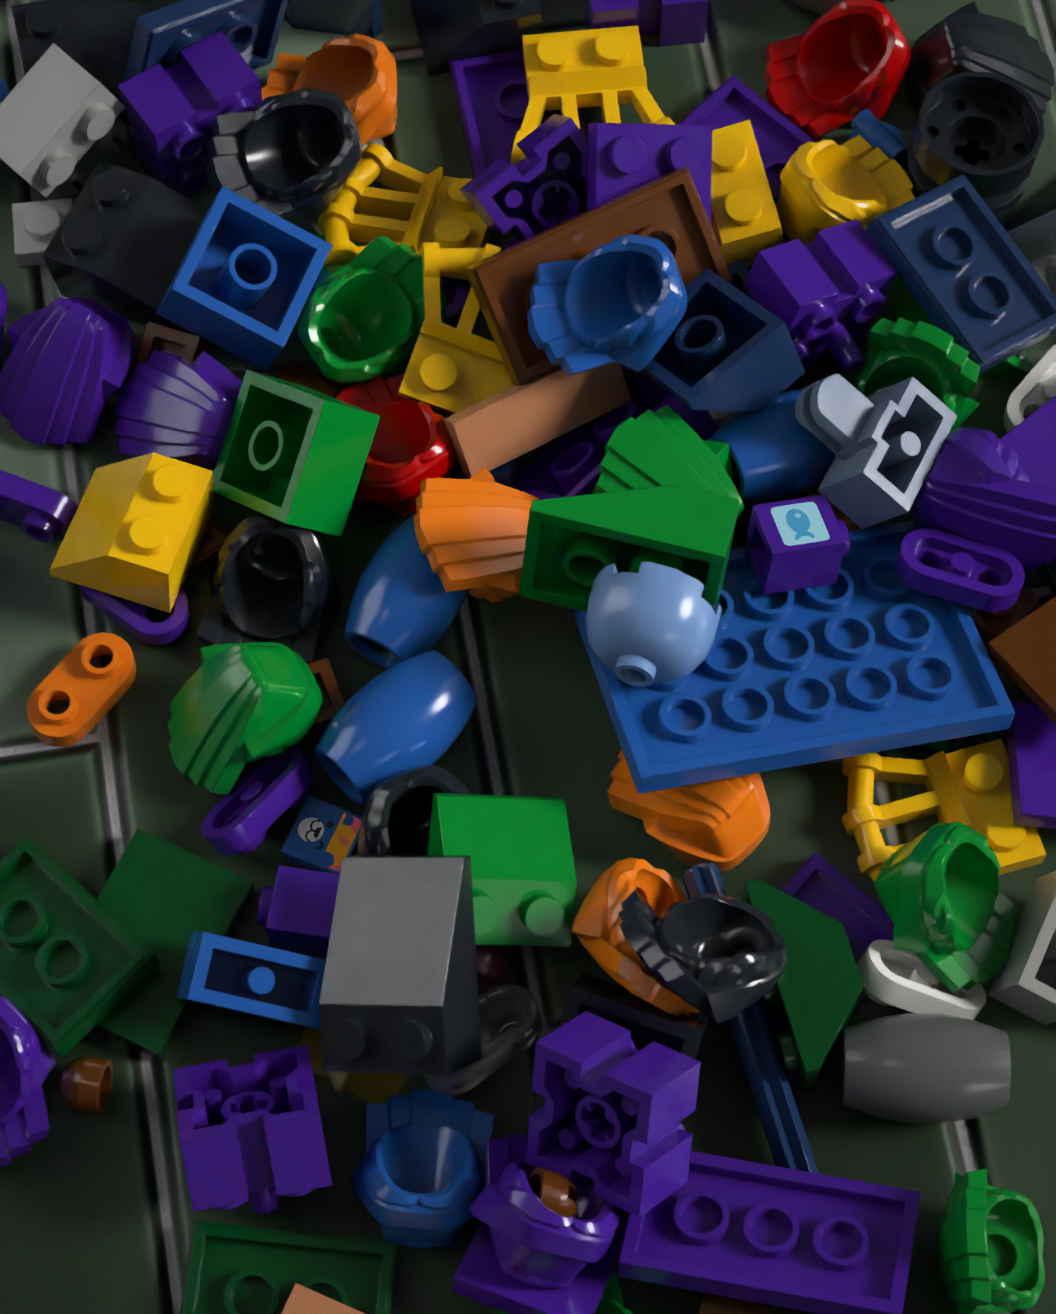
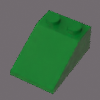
(663, 525)

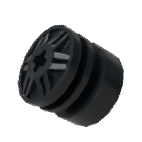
(976, 129)

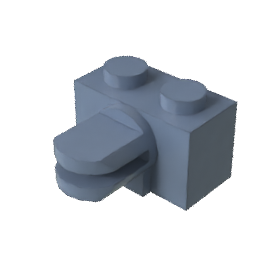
(879, 443)

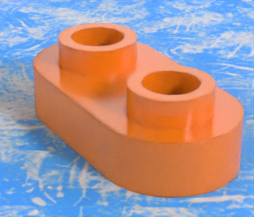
(85, 687)

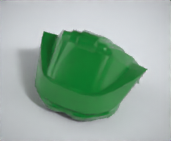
(366, 314)
(921, 352)
(662, 452)
(240, 708)
(949, 904)
(989, 1248)

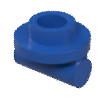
(880, 134)

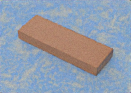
(532, 415)

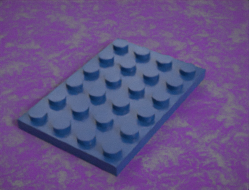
(811, 676)

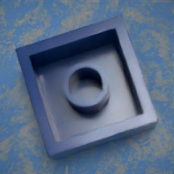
(244, 279)

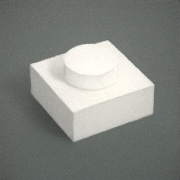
(35, 227)

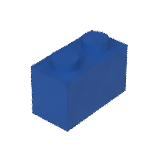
(252, 979)

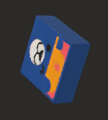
(322, 837)

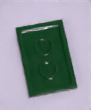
(162, 899)
(62, 949)
(256, 1269)

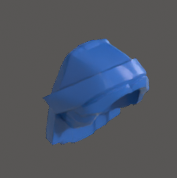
(608, 305)
(422, 1166)

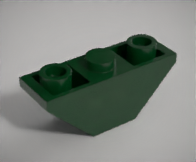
(817, 985)

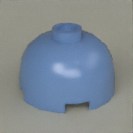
(650, 623)

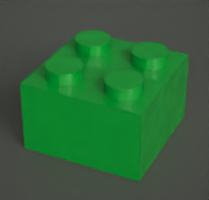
(294, 453)

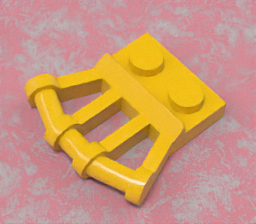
(585, 71)
(428, 201)
(448, 363)
(961, 787)

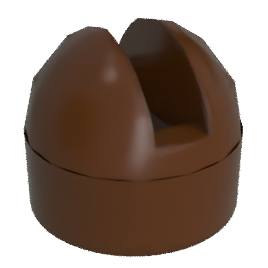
(87, 1083)
(554, 1191)

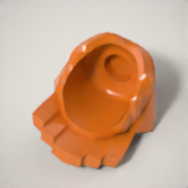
(355, 70)
(474, 533)
(698, 821)
(602, 937)

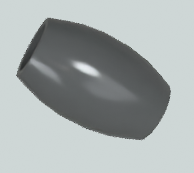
(925, 1068)

